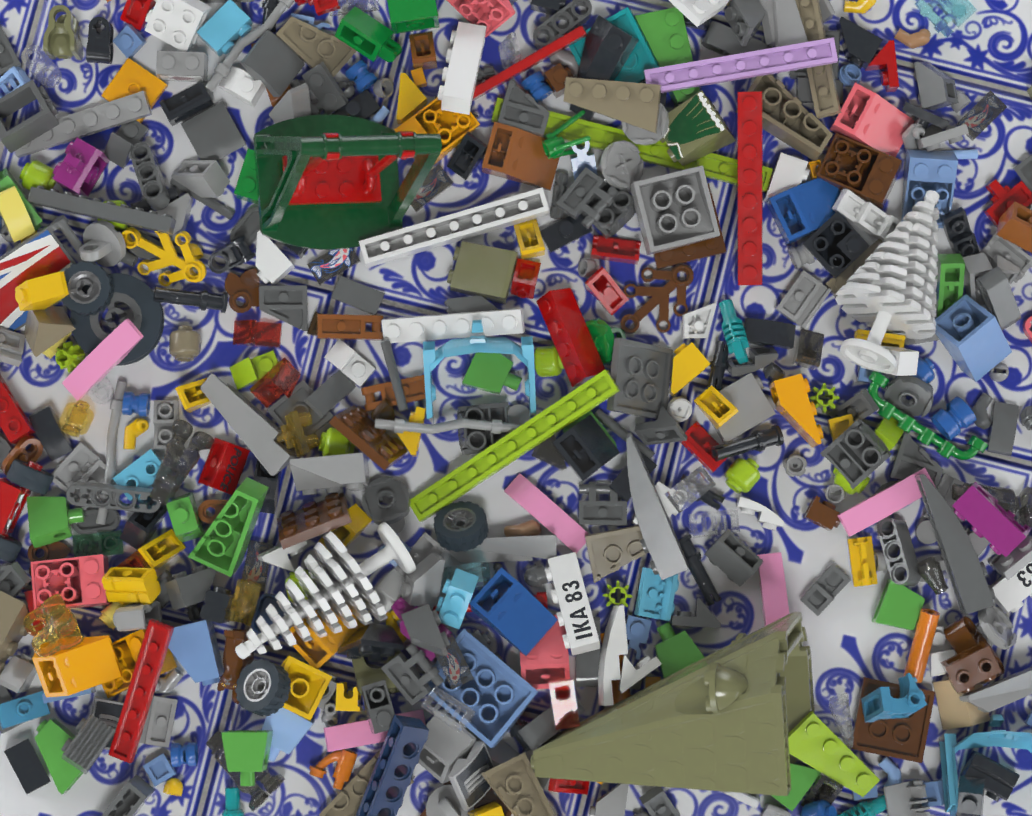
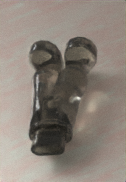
(178, 460)
(1019, 505)
(258, 795)

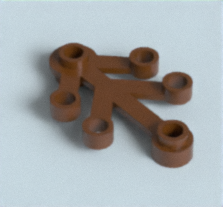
(659, 296)

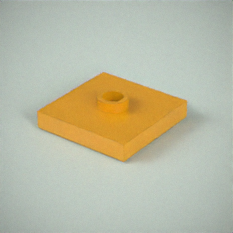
(134, 79)

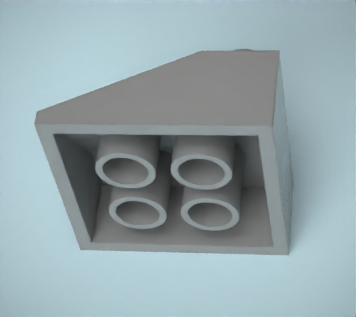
(674, 210)
(330, 473)

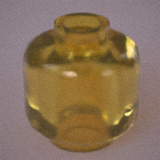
(76, 418)

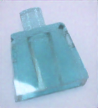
(479, 569)

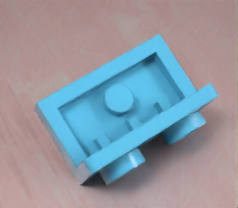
(656, 595)

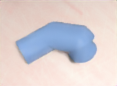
(892, 770)

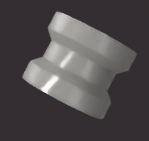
(800, 255)

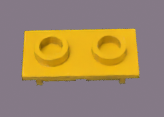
(862, 561)

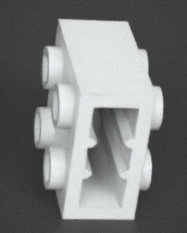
(177, 21)

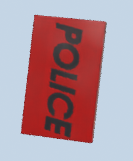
(224, 466)

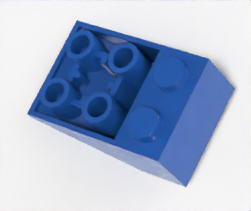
(803, 208)
(512, 612)

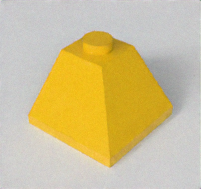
(306, 687)

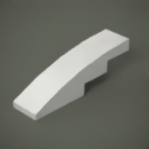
(865, 215)
(613, 645)

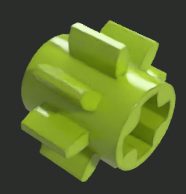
(69, 356)
(828, 393)
(622, 590)

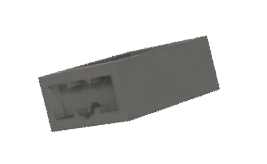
(32, 127)

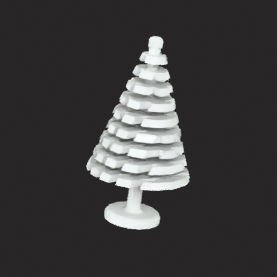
(895, 288)
(341, 587)

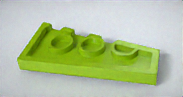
(824, 751)

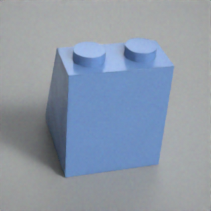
(972, 337)
(198, 651)

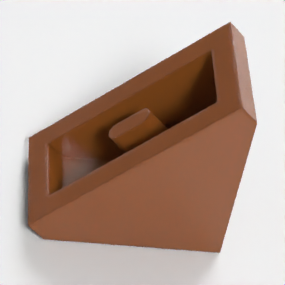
(423, 51)

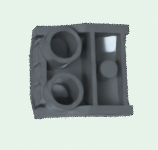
(616, 215)
(467, 437)
(857, 452)

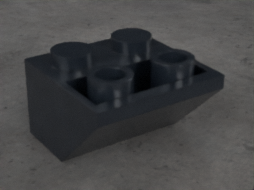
(585, 448)

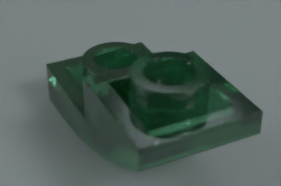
(98, 543)

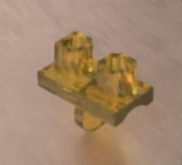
(294, 434)
(244, 601)

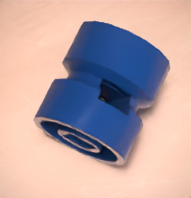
(953, 418)

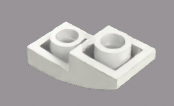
(766, 516)

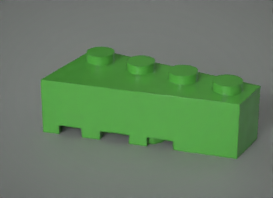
(669, 43)
(230, 533)

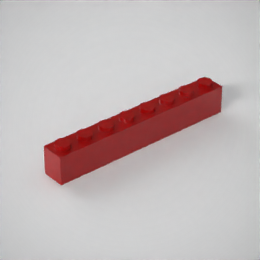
(750, 188)

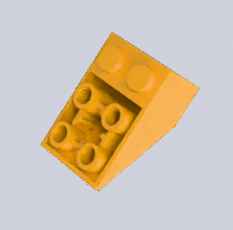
(448, 124)
(794, 405)
(322, 649)
(127, 652)
(78, 667)

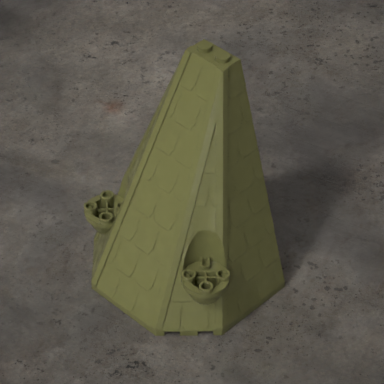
(703, 726)

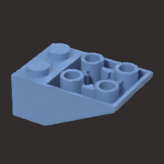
(929, 172)

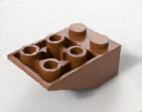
(519, 157)

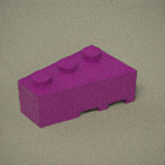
(990, 519)

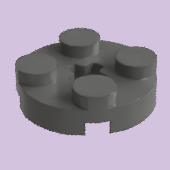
(915, 387)
(395, 510)

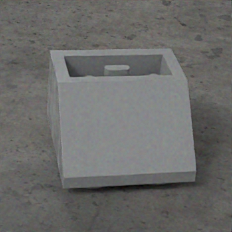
(444, 748)

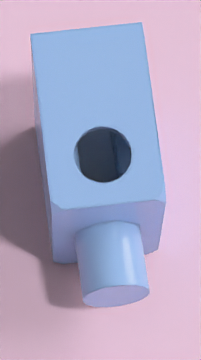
(287, 731)

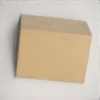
(955, 712)

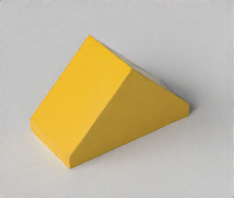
(409, 99)
(529, 239)
(192, 395)
(715, 406)
(161, 549)

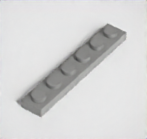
(90, 122)

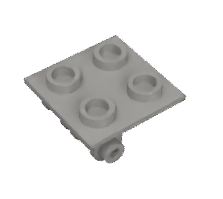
(905, 800)

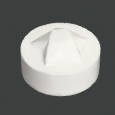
(679, 408)

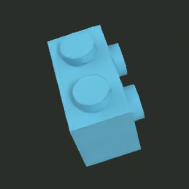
(225, 28)
(139, 473)
(457, 598)

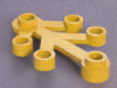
(167, 257)

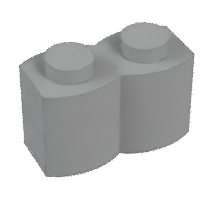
(136, 616)

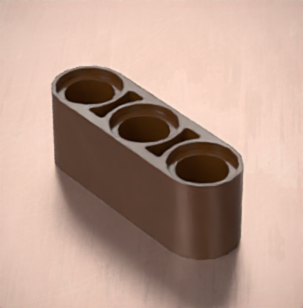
(964, 635)

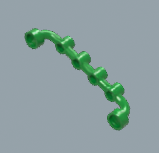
(925, 435)

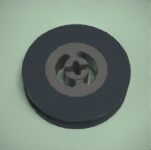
(147, 318)

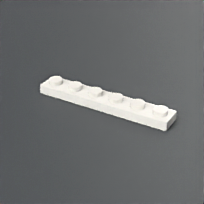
(452, 325)

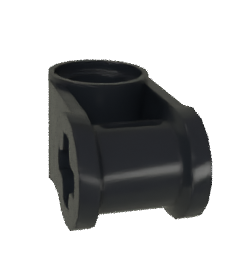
(100, 46)
(234, 252)

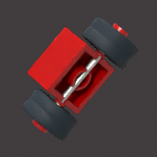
(14, 490)

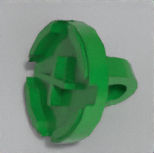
(604, 338)

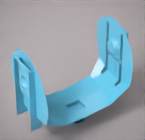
(474, 345)
(997, 738)

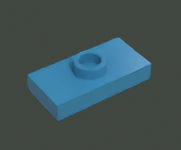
(23, 710)

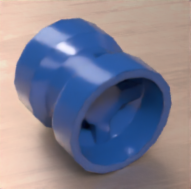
(361, 76)
(538, 89)
(136, 404)
(180, 756)

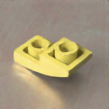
(15, 215)

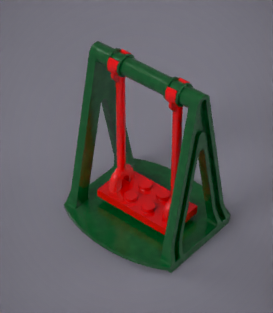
(336, 179)

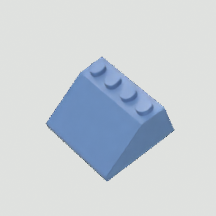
(494, 694)

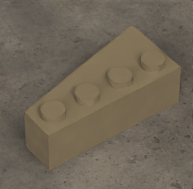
(788, 119)
(11, 626)

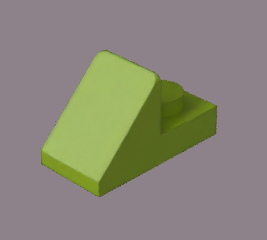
(252, 369)

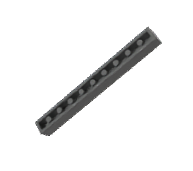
(105, 211)

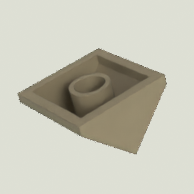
(46, 328)

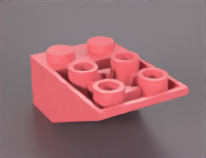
(484, 12)
(871, 121)
(73, 578)
(547, 660)

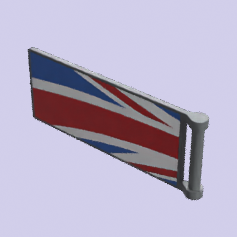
(31, 259)

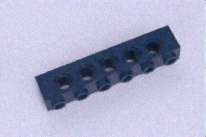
(394, 767)

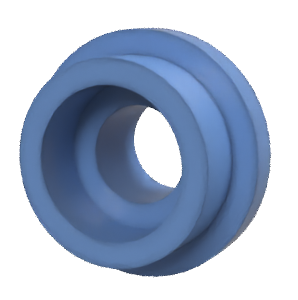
(849, 75)

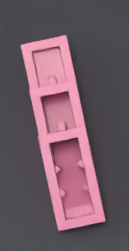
(103, 359)
(882, 504)
(773, 587)
(359, 733)

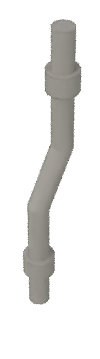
(223, 69)
(116, 406)
(399, 426)

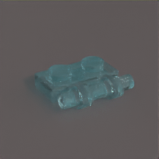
(956, 10)

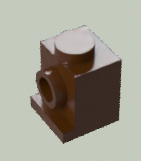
(556, 78)
(822, 514)

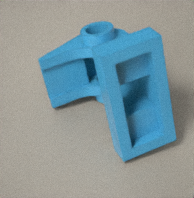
(882, 706)

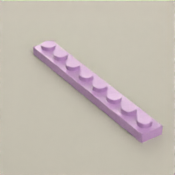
(743, 65)

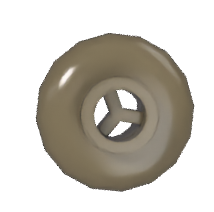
(184, 343)

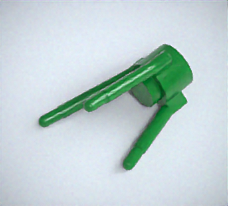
(556, 146)

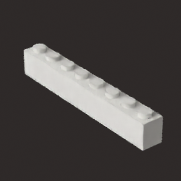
(454, 227)

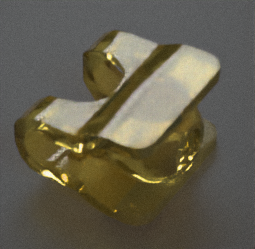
(56, 626)

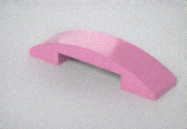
(547, 513)

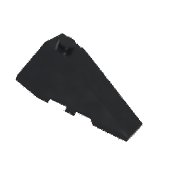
(604, 55)

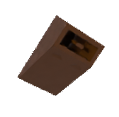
(860, 169)

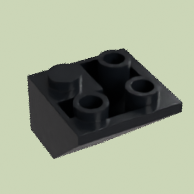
(836, 244)
(373, 642)

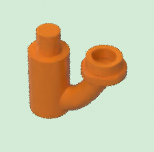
(343, 769)

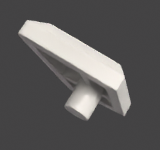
(698, 322)

